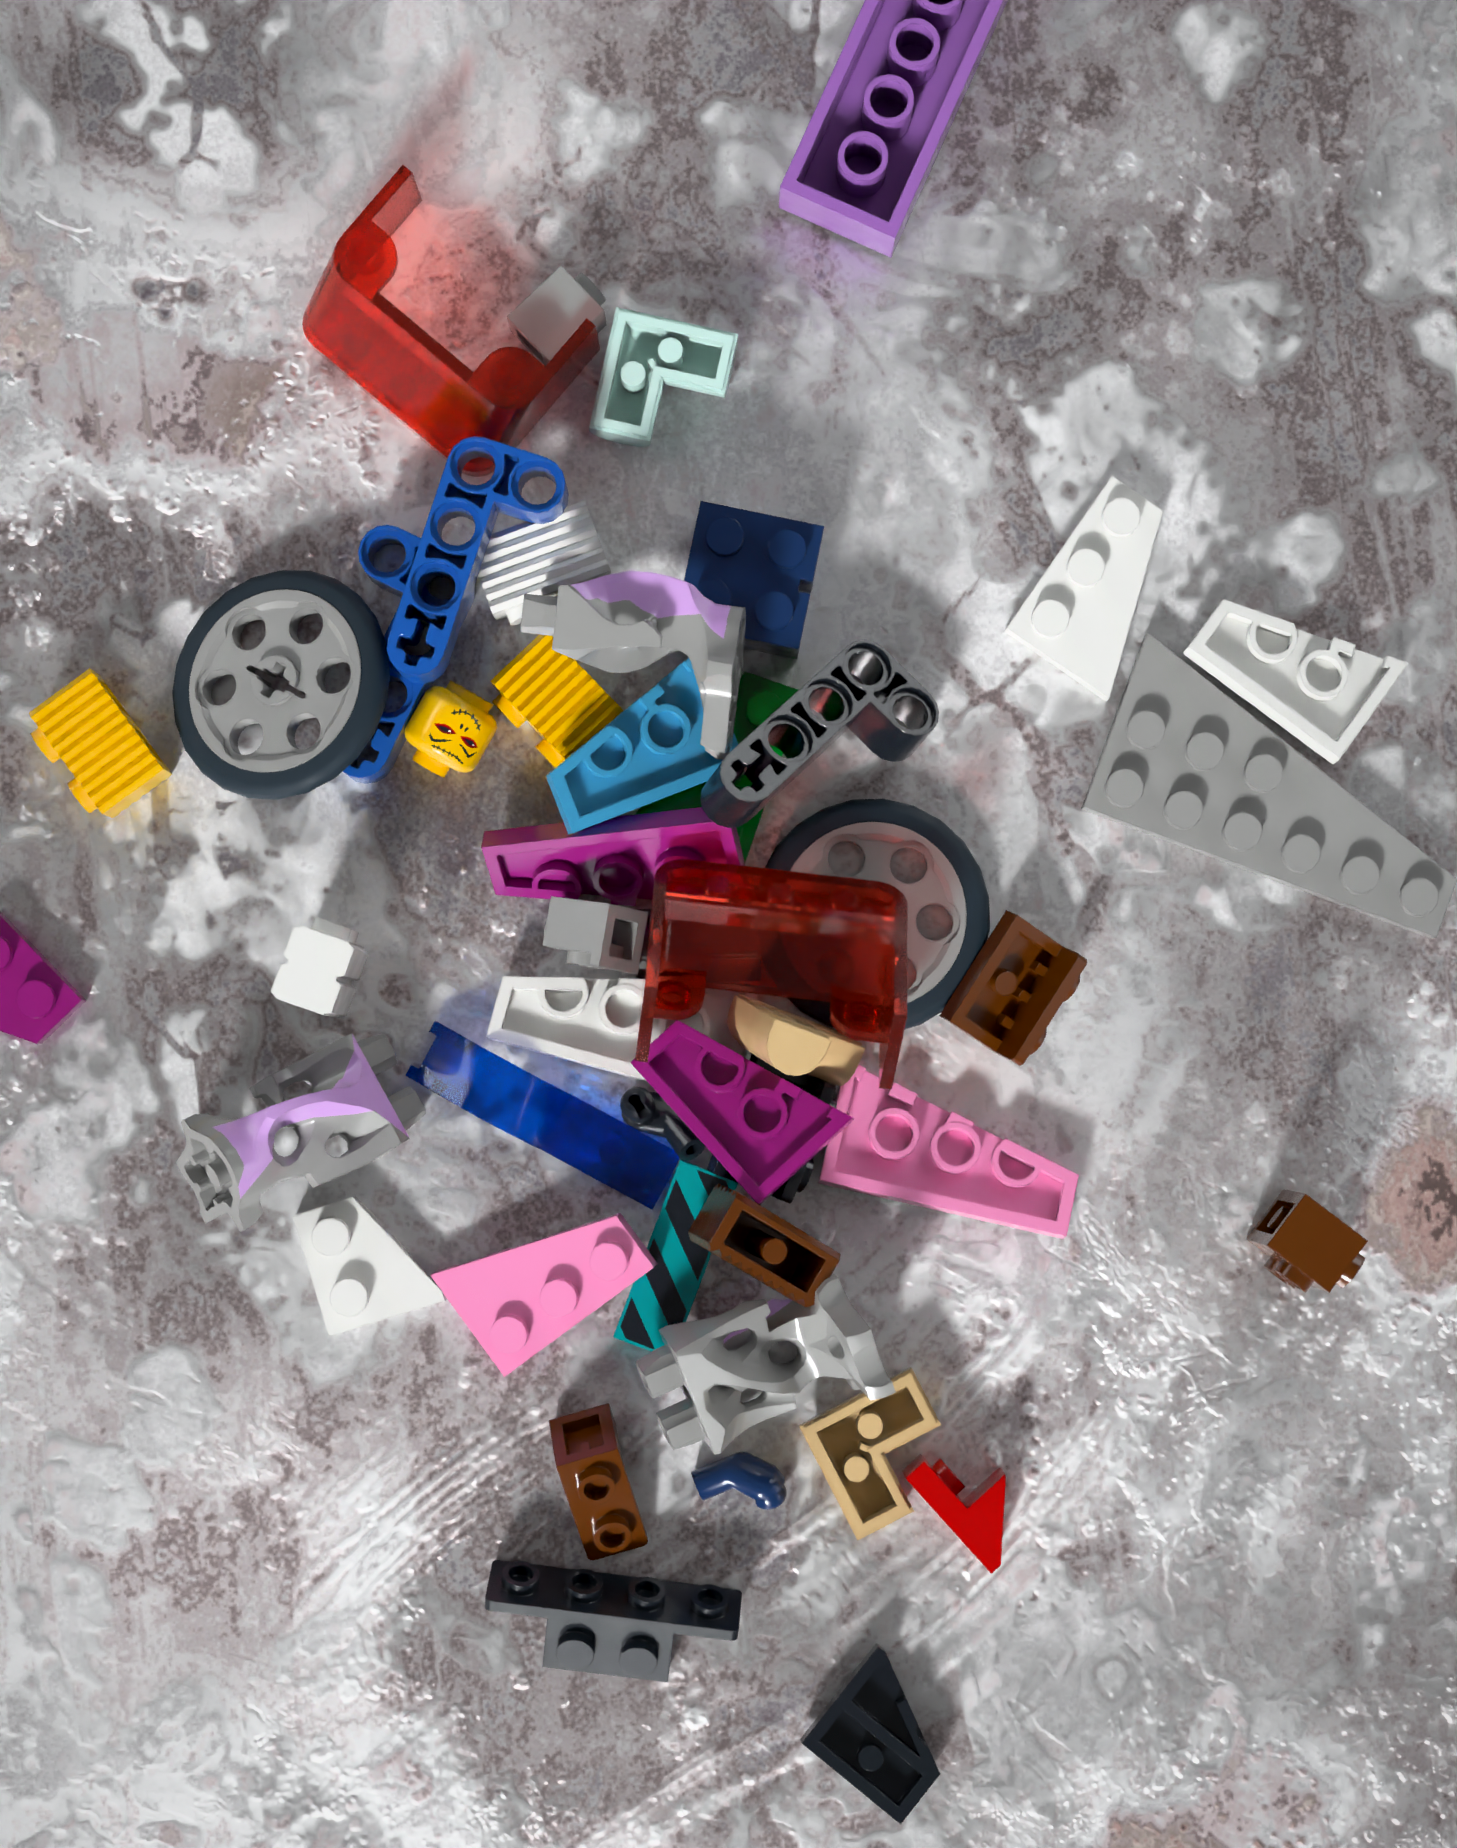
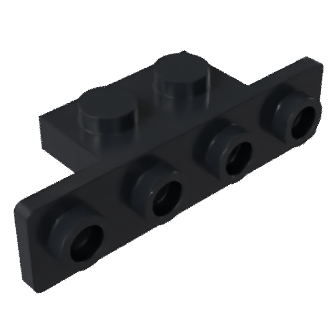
(611, 1619)

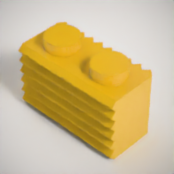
(553, 698)
(98, 744)

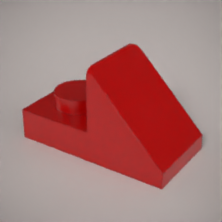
(976, 1518)

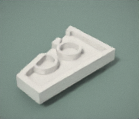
(1297, 679)

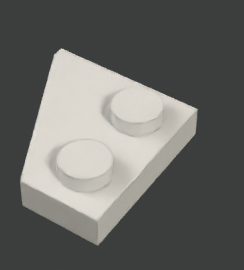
(359, 1267)

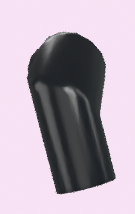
(652, 1115)

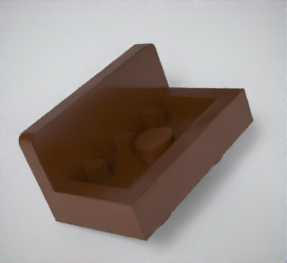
(1014, 989)

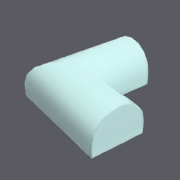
(643, 357)

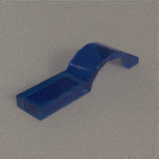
(545, 1116)

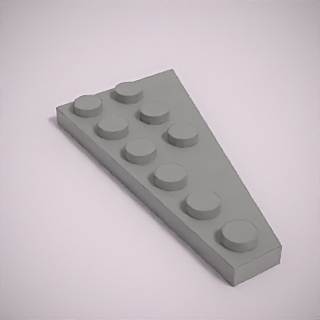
(1226, 786)

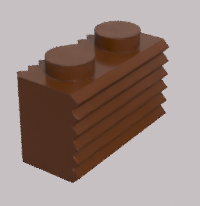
(763, 1245)

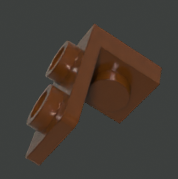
(597, 1482)

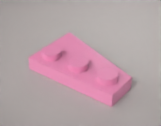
(543, 1288)

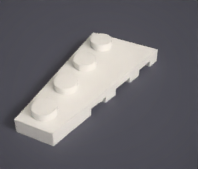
(592, 1019)

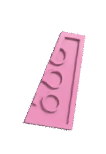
(942, 1161)

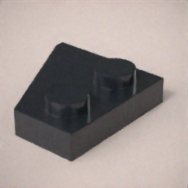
(874, 1738)

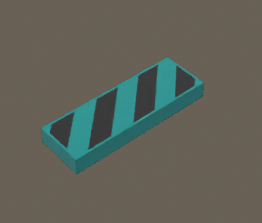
(669, 1289)

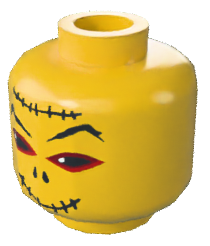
(450, 729)

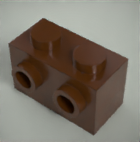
(1307, 1244)

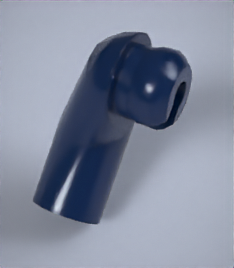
(745, 1474)

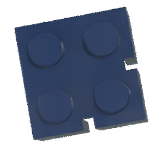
(757, 565)

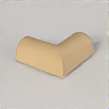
(792, 1042)
(852, 1449)

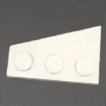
(1091, 589)

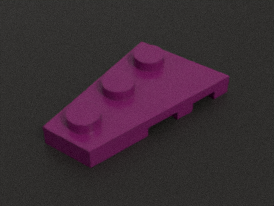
(739, 1110)

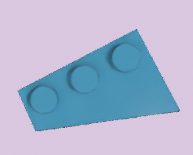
(637, 756)

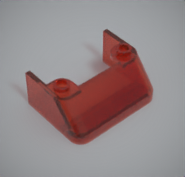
(409, 368)
(778, 938)

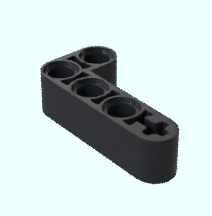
(793, 728)

